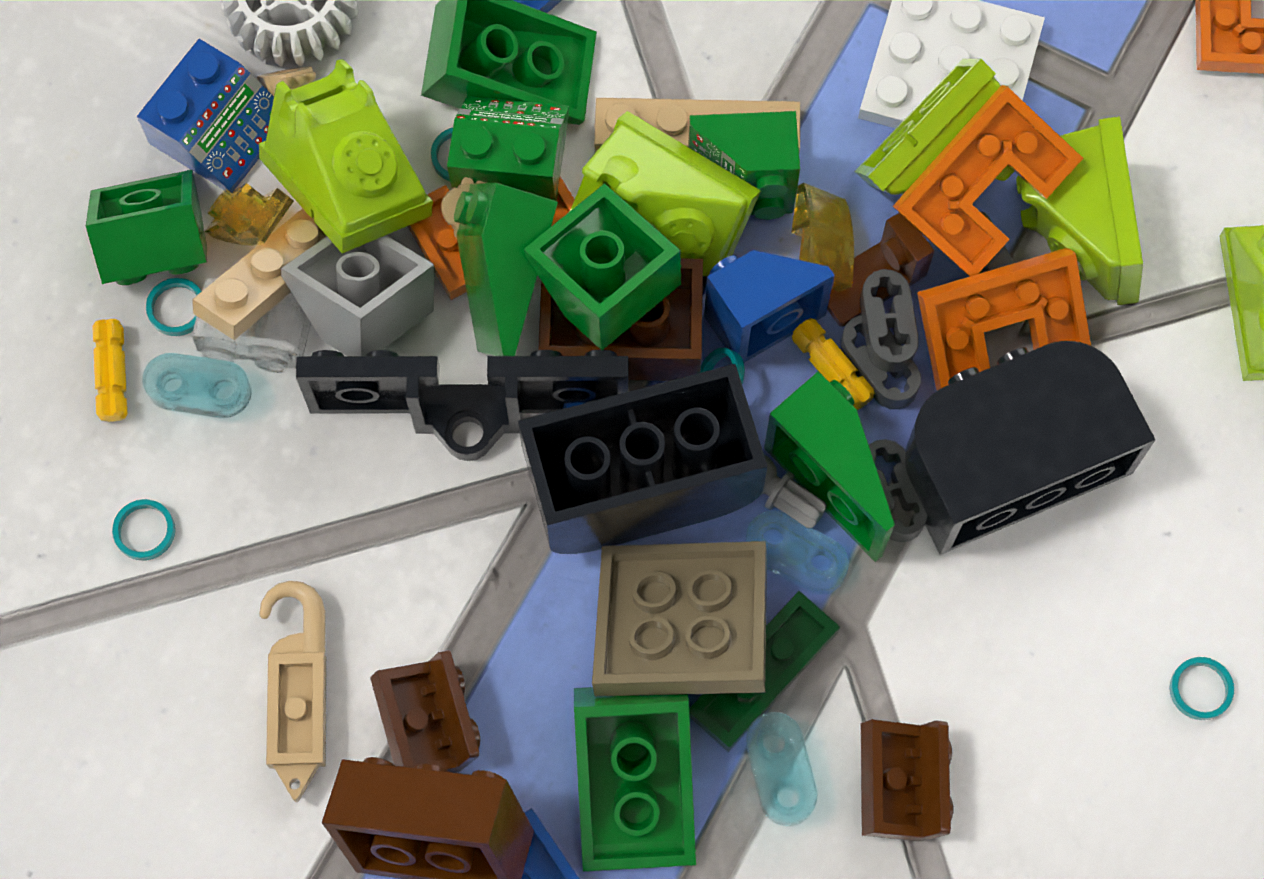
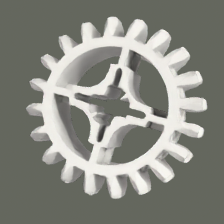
(289, 26)

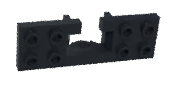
(411, 385)

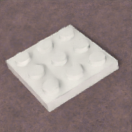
(931, 37)

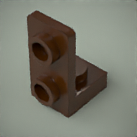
(900, 250)

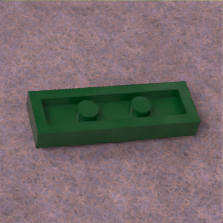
(791, 645)

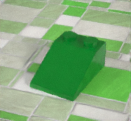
(507, 54)
(497, 275)
(826, 449)
(634, 780)

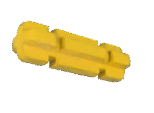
(832, 361)
(109, 370)

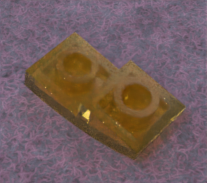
(247, 215)
(826, 232)

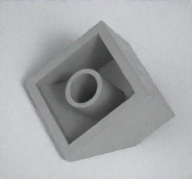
(361, 296)

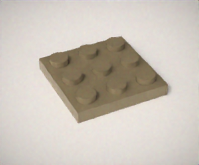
(681, 619)

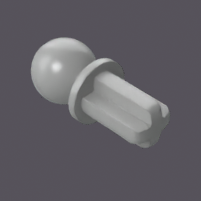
(791, 497)

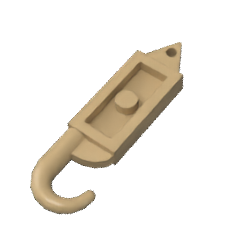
(297, 691)

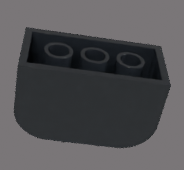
(1022, 440)
(644, 461)

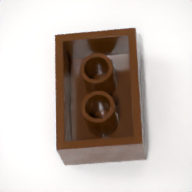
(658, 346)
(427, 822)

